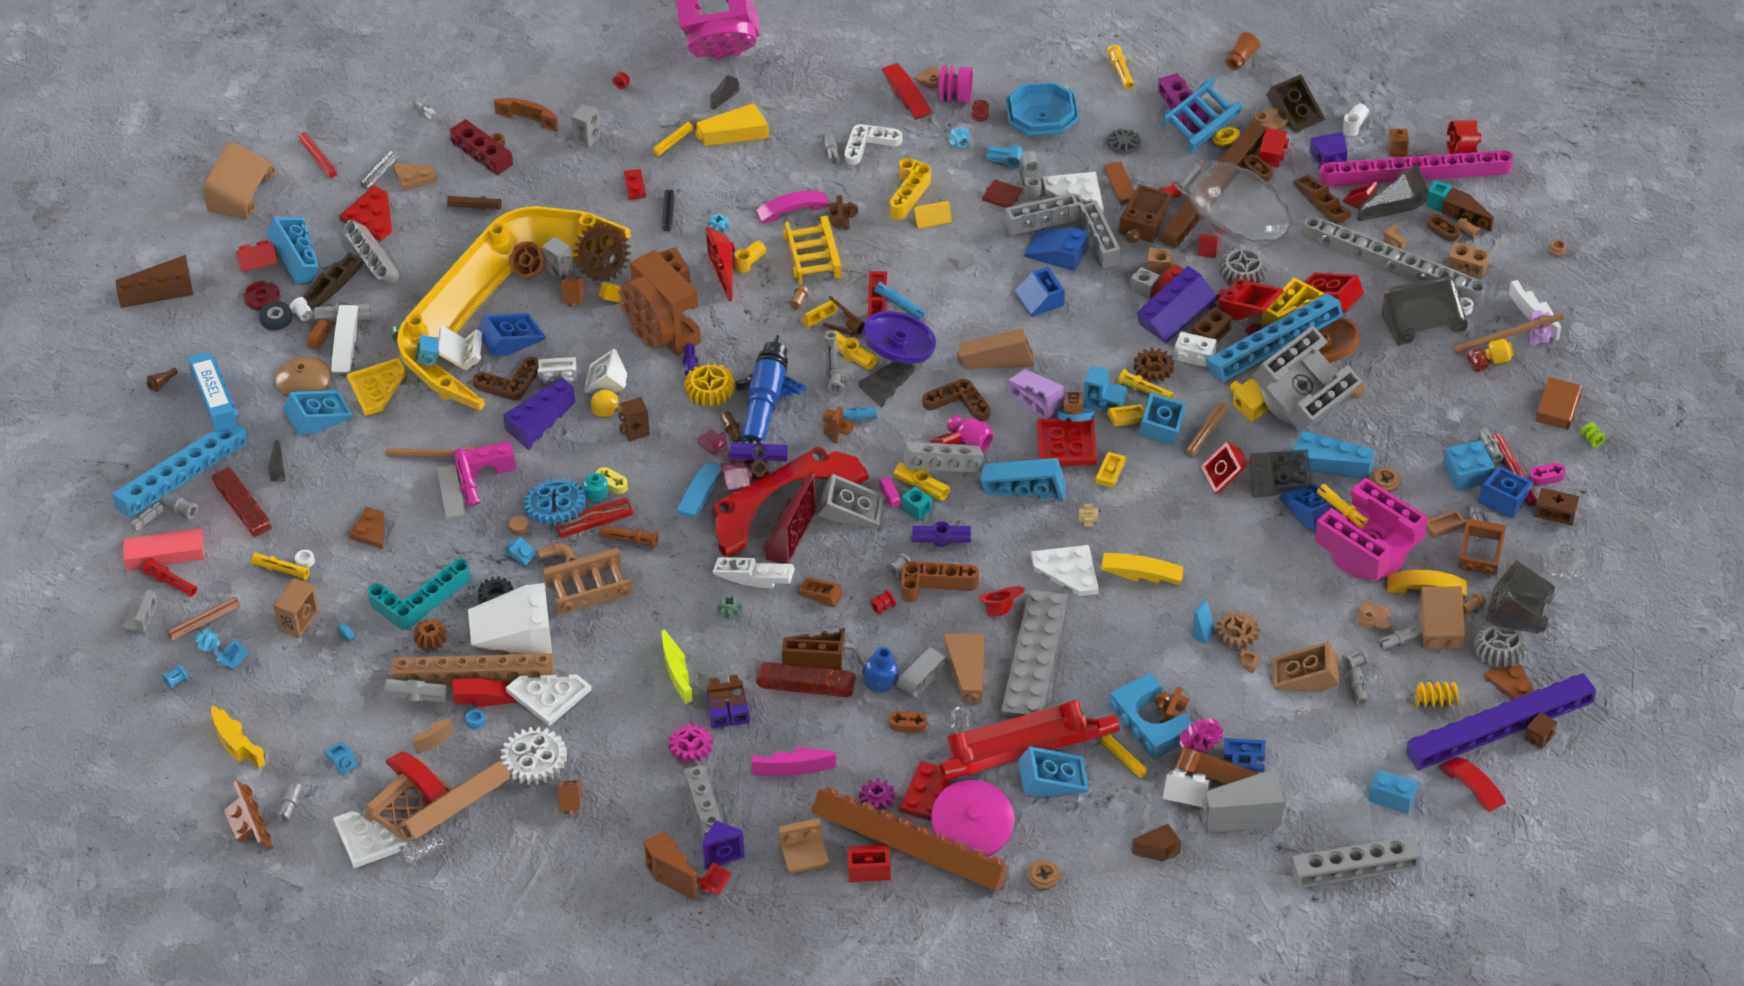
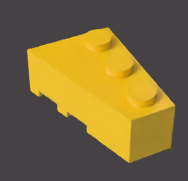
(1295, 296)

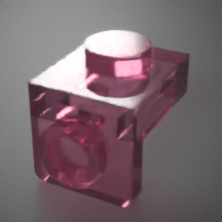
(713, 441)

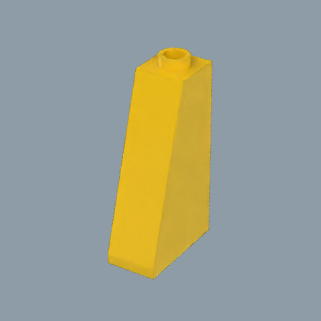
(733, 126)

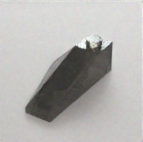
(1401, 196)

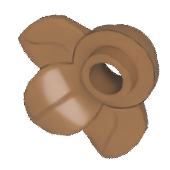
(929, 77)
(1269, 119)
(1373, 616)

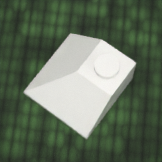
(606, 374)

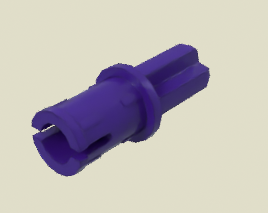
(689, 358)

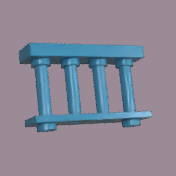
(1206, 131)

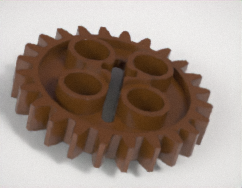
(587, 256)

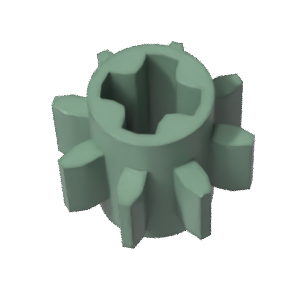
(729, 607)

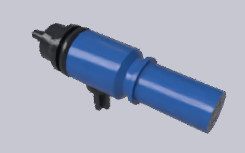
(764, 389)

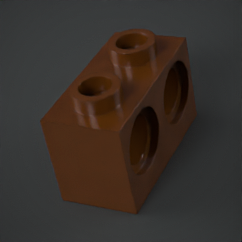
(1213, 325)

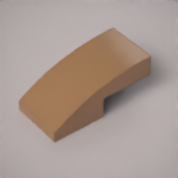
(439, 732)

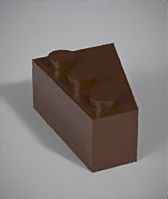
(815, 651)

